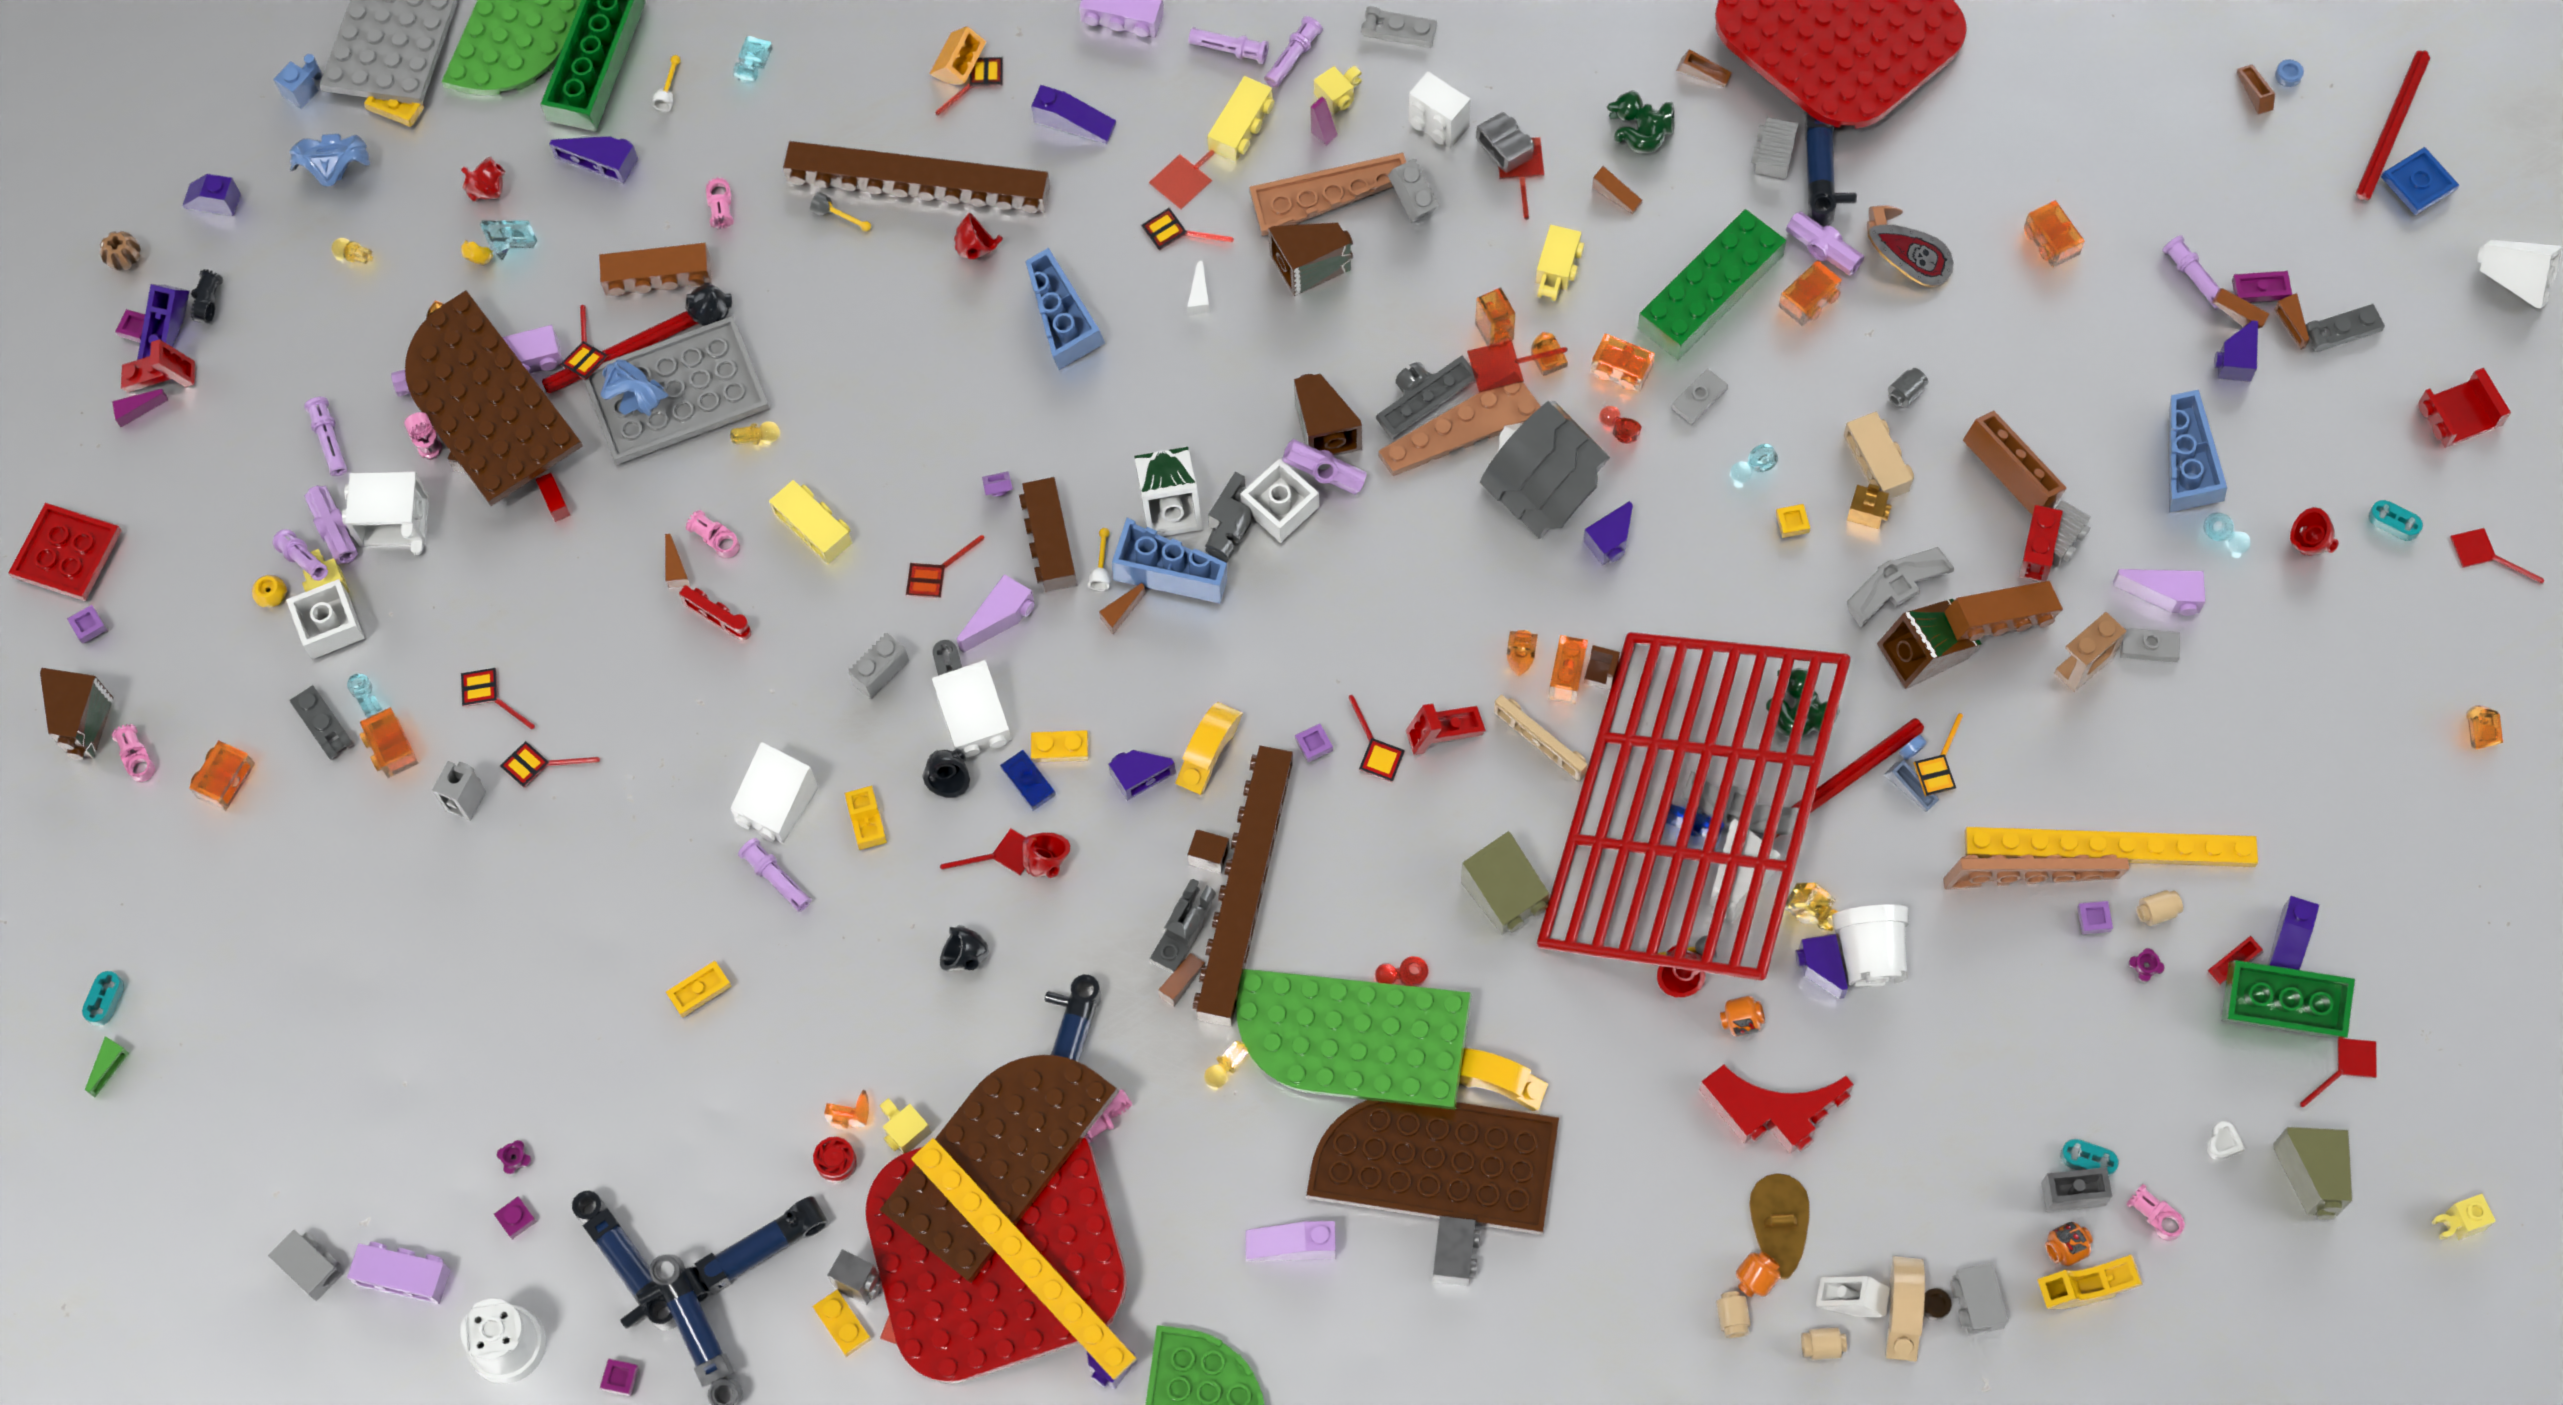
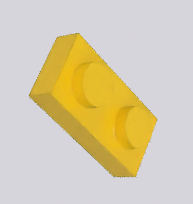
(394, 110)
(1059, 746)
(698, 989)
(841, 1323)

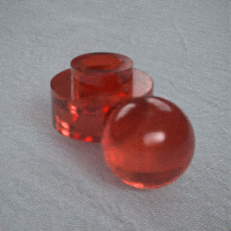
(1624, 429)
(1388, 974)

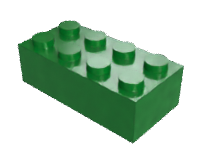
(2288, 999)

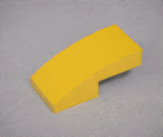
(865, 817)

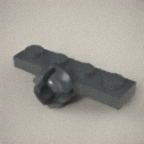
(1423, 393)

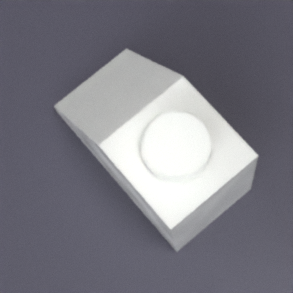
(1853, 1296)

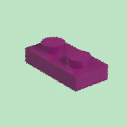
(2262, 286)

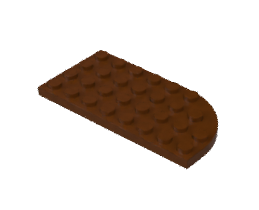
(484, 400)
(1010, 1143)
(1439, 1163)

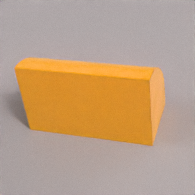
(958, 56)

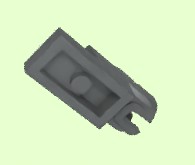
(1228, 520)
(1182, 927)

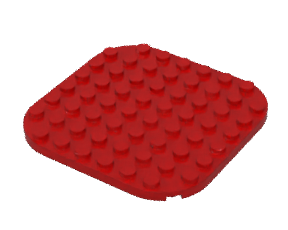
(1843, 56)
(978, 1327)

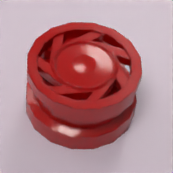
(835, 1159)

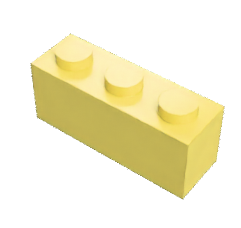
(1240, 119)
(811, 521)

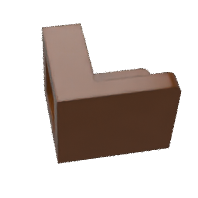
(1601, 667)
(1208, 851)

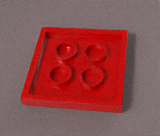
(65, 551)

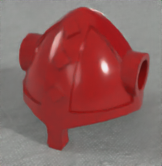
(484, 181)
(972, 244)
(2316, 534)
(1044, 854)
(1680, 981)

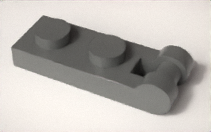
(2345, 327)
(321, 721)

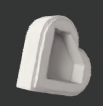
(2224, 1141)

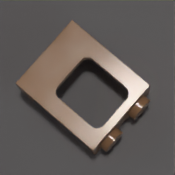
(2091, 651)

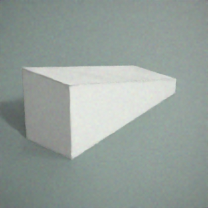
(1198, 296)

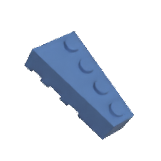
(1064, 316)
(2193, 459)
(1167, 565)

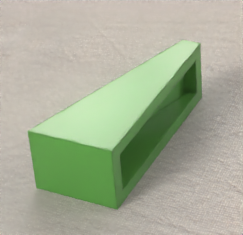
(107, 1062)

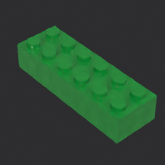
(590, 62)
(1711, 284)

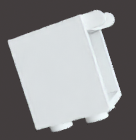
(386, 509)

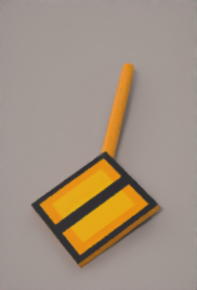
(1935, 771)

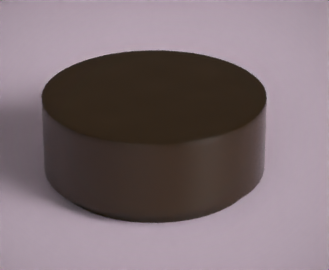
(1936, 1304)

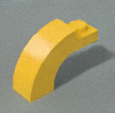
(1206, 745)
(1502, 1076)
(2090, 1285)

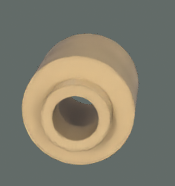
(2159, 907)
(1733, 1314)
(1823, 1343)

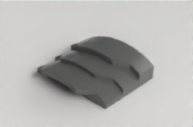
(1545, 469)

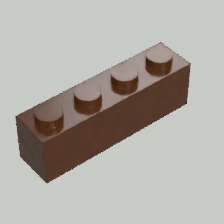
(1049, 535)

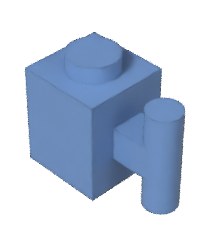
(297, 83)

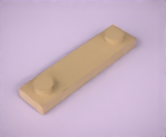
(1569, 761)

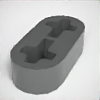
(954, 663)

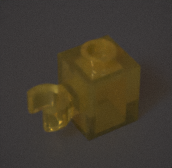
(1811, 905)

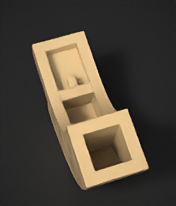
(1906, 1308)

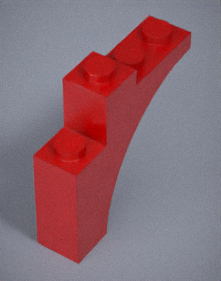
(1787, 1115)

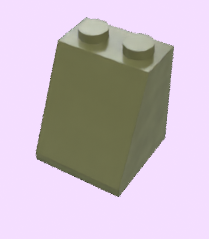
(1504, 884)
(2317, 1168)

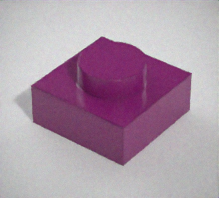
(131, 326)
(515, 1217)
(619, 1377)

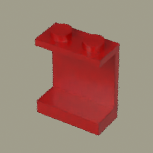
(2464, 409)

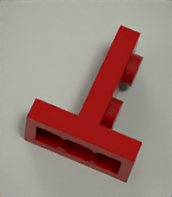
(160, 366)
(2040, 543)
(1443, 726)

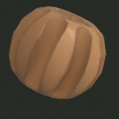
(120, 250)

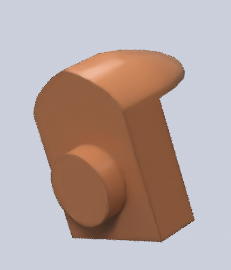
(1880, 214)

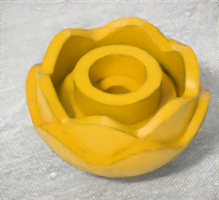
(476, 253)
(274, 596)

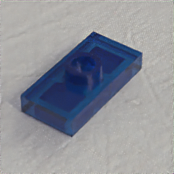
(1027, 780)
(1700, 824)

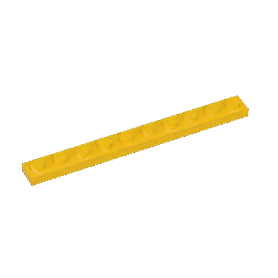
(2136, 846)
(1024, 1259)

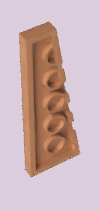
(1318, 192)
(1461, 426)
(1972, 871)

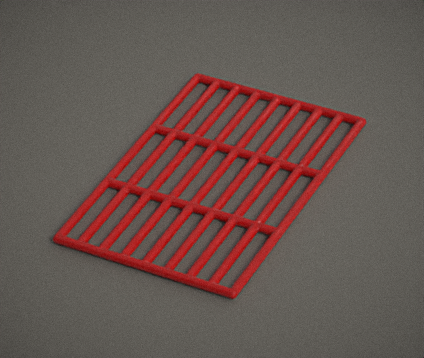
(1680, 851)

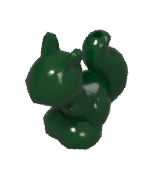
(1651, 123)
(1787, 715)

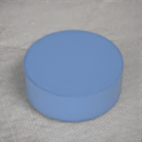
(2289, 73)
(1913, 747)

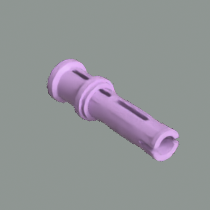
(1299, 43)
(1240, 46)
(2188, 263)
(324, 426)
(296, 551)
(767, 866)

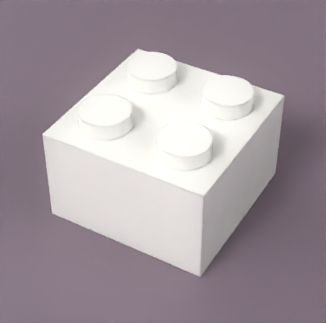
(1439, 110)
(1280, 500)
(325, 619)

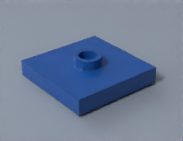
(2420, 181)

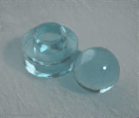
(1761, 459)
(2237, 541)

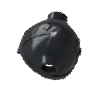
(708, 304)
(946, 773)
(963, 950)

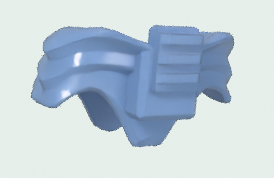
(328, 157)
(637, 390)

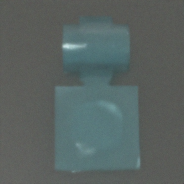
(751, 57)
(361, 688)

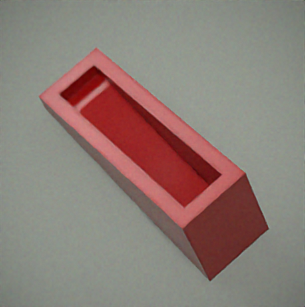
(553, 497)
(2245, 952)

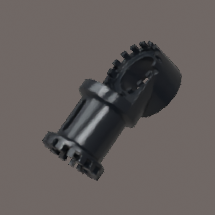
(204, 294)

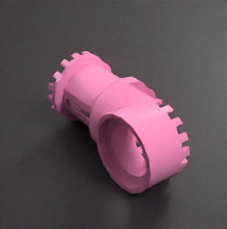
(719, 202)
(418, 426)
(713, 533)
(132, 758)
(1114, 1109)
(2156, 1212)

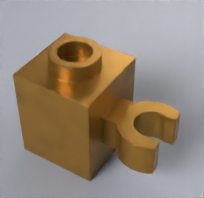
(1869, 506)

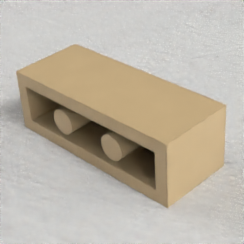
(1878, 455)

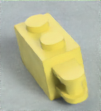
(1558, 260)

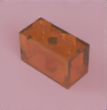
(2053, 234)
(1810, 293)
(1495, 317)
(1622, 363)
(1568, 669)
(388, 743)
(221, 775)

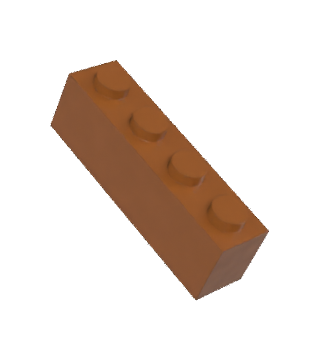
(655, 269)
(2013, 462)
(2003, 611)

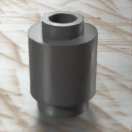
(1907, 387)

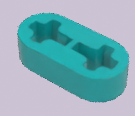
(2395, 520)
(102, 998)
(2091, 1152)

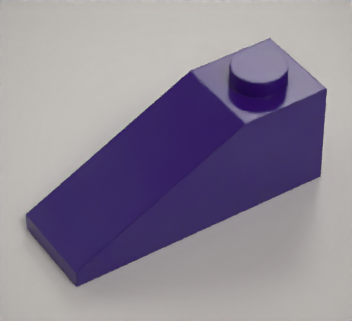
(1068, 114)
(599, 155)
(163, 316)
(2293, 933)

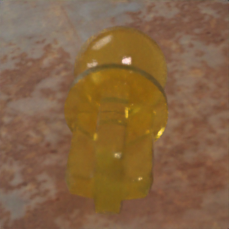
(351, 251)
(767, 432)
(1216, 1075)

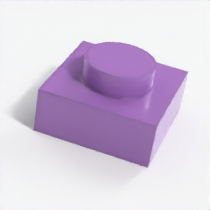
(997, 484)
(87, 624)
(1313, 743)
(2095, 917)

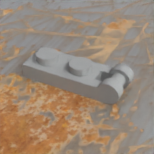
(1399, 27)

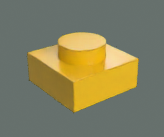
(1792, 520)

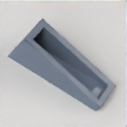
(1908, 782)

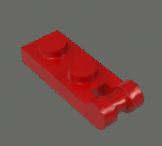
(716, 613)

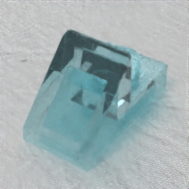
(507, 235)

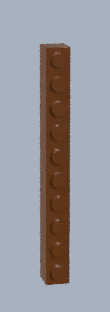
(917, 177)
(1244, 886)

